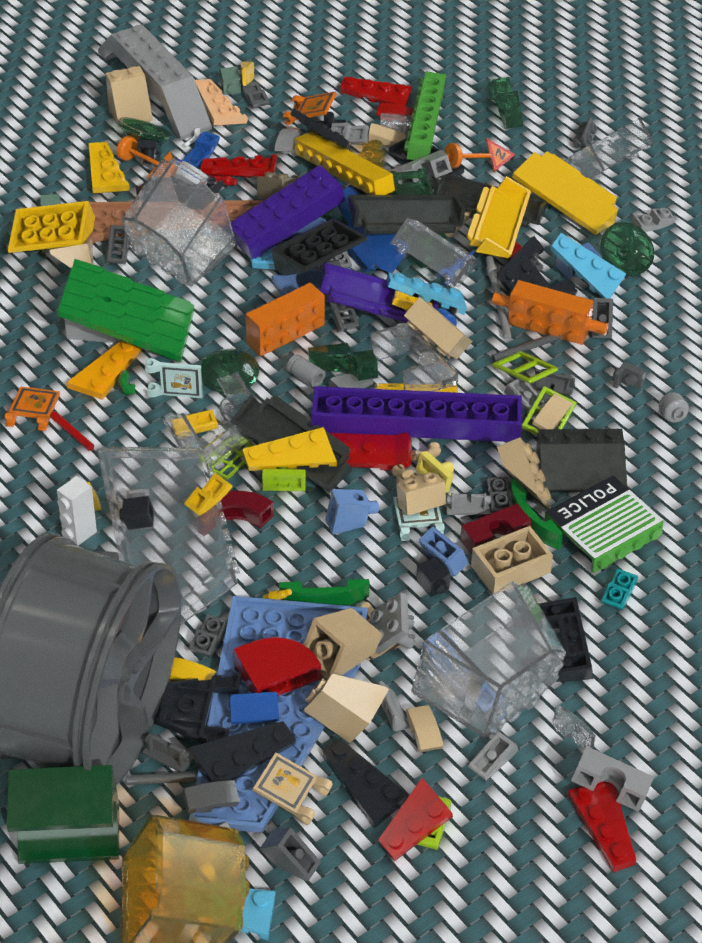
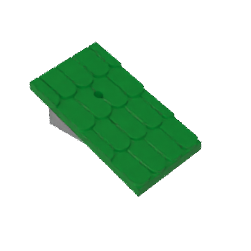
(115, 308)

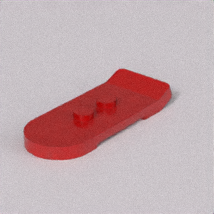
(377, 450)

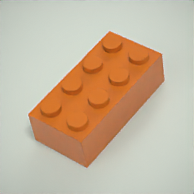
(285, 319)

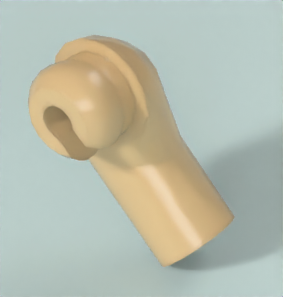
(434, 450)

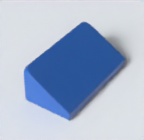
(254, 707)

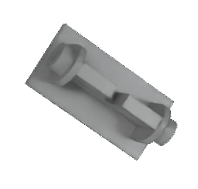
(461, 505)

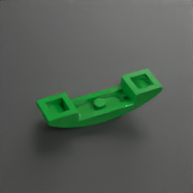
(547, 530)
(356, 591)

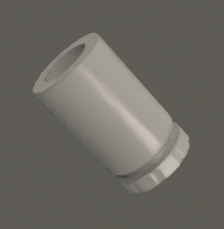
(305, 370)

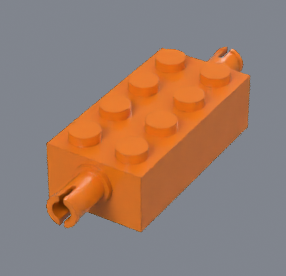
(550, 312)

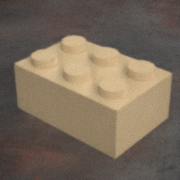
(437, 329)
(511, 558)

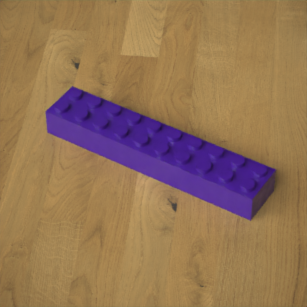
(418, 413)

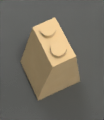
(128, 94)
(342, 641)
(345, 704)

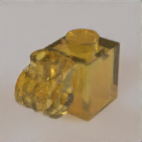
(373, 152)

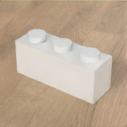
(76, 510)

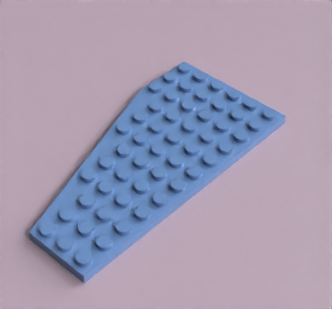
(247, 622)

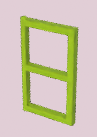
(533, 361)
(535, 407)

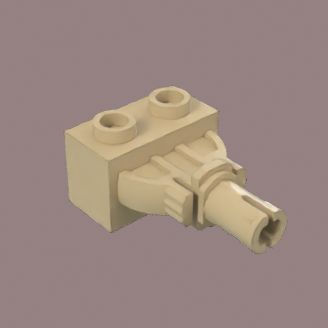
(418, 491)

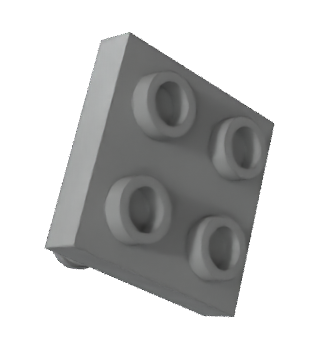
(394, 623)

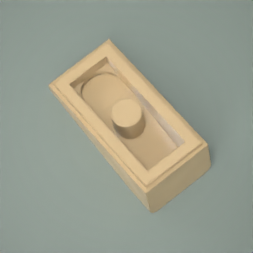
(385, 135)

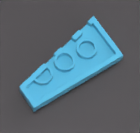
(594, 270)
(428, 292)
(258, 912)

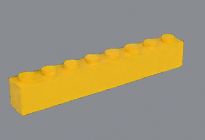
(344, 164)

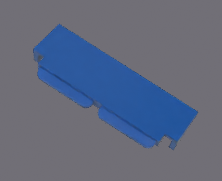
(376, 249)

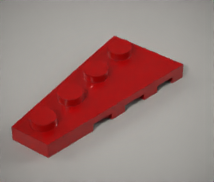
(376, 91)
(239, 166)
(605, 823)

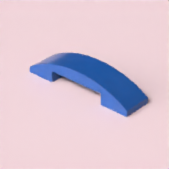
(203, 149)

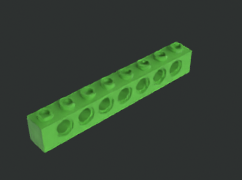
(425, 115)

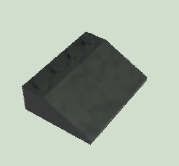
(315, 247)
(580, 457)

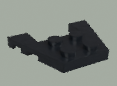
(322, 130)
(523, 269)
(189, 704)

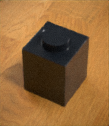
(137, 512)
(433, 577)

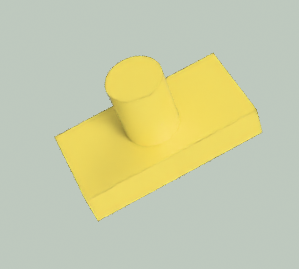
(430, 464)

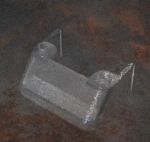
(611, 150)
(434, 251)
(433, 369)
(227, 437)

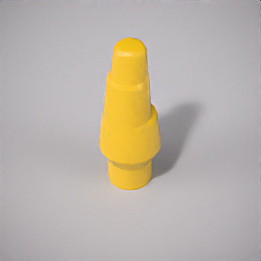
(278, 595)

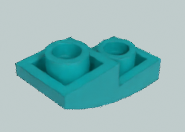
(620, 589)

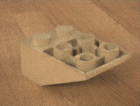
(522, 465)

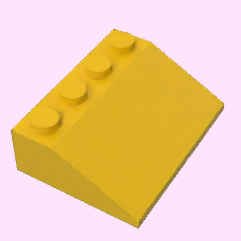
(51, 226)

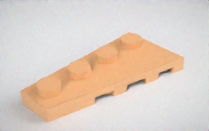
(217, 105)

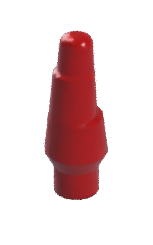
(228, 180)

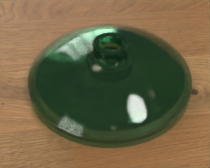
(143, 130)
(632, 243)
(227, 362)

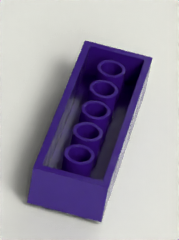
(287, 212)

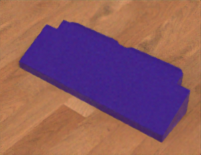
(361, 291)

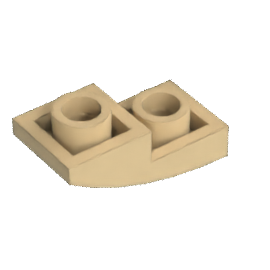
(552, 412)
(425, 728)

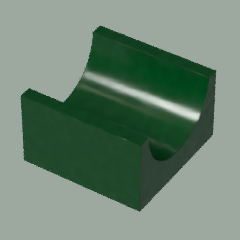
(64, 814)

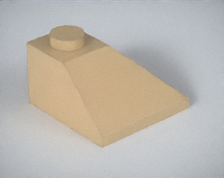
(79, 252)

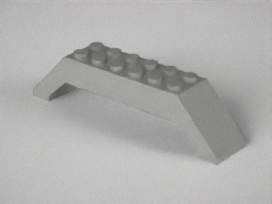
(164, 78)

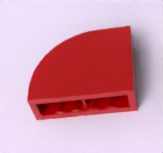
(276, 665)

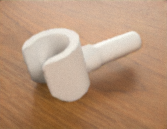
(197, 133)

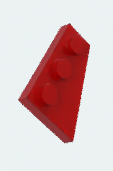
(415, 820)

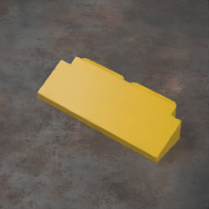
(568, 191)
(499, 218)

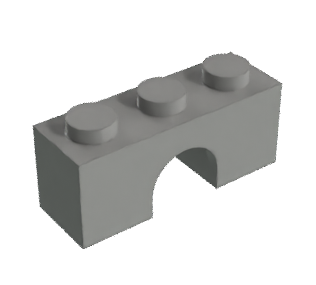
(435, 165)
(629, 781)

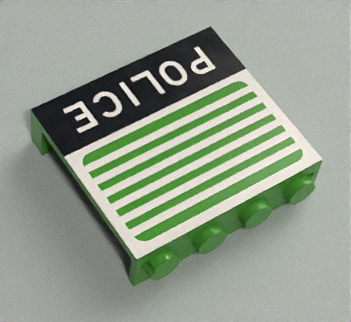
(606, 522)

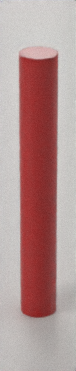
(72, 431)

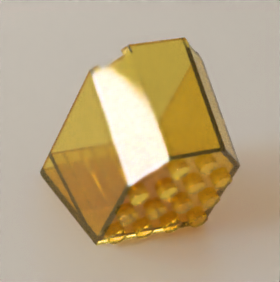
(183, 883)

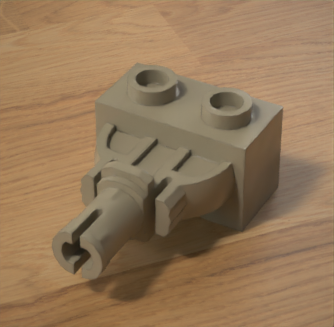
(271, 184)

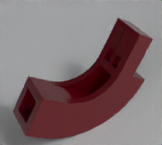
(247, 507)

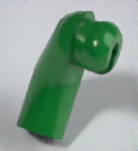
(124, 384)

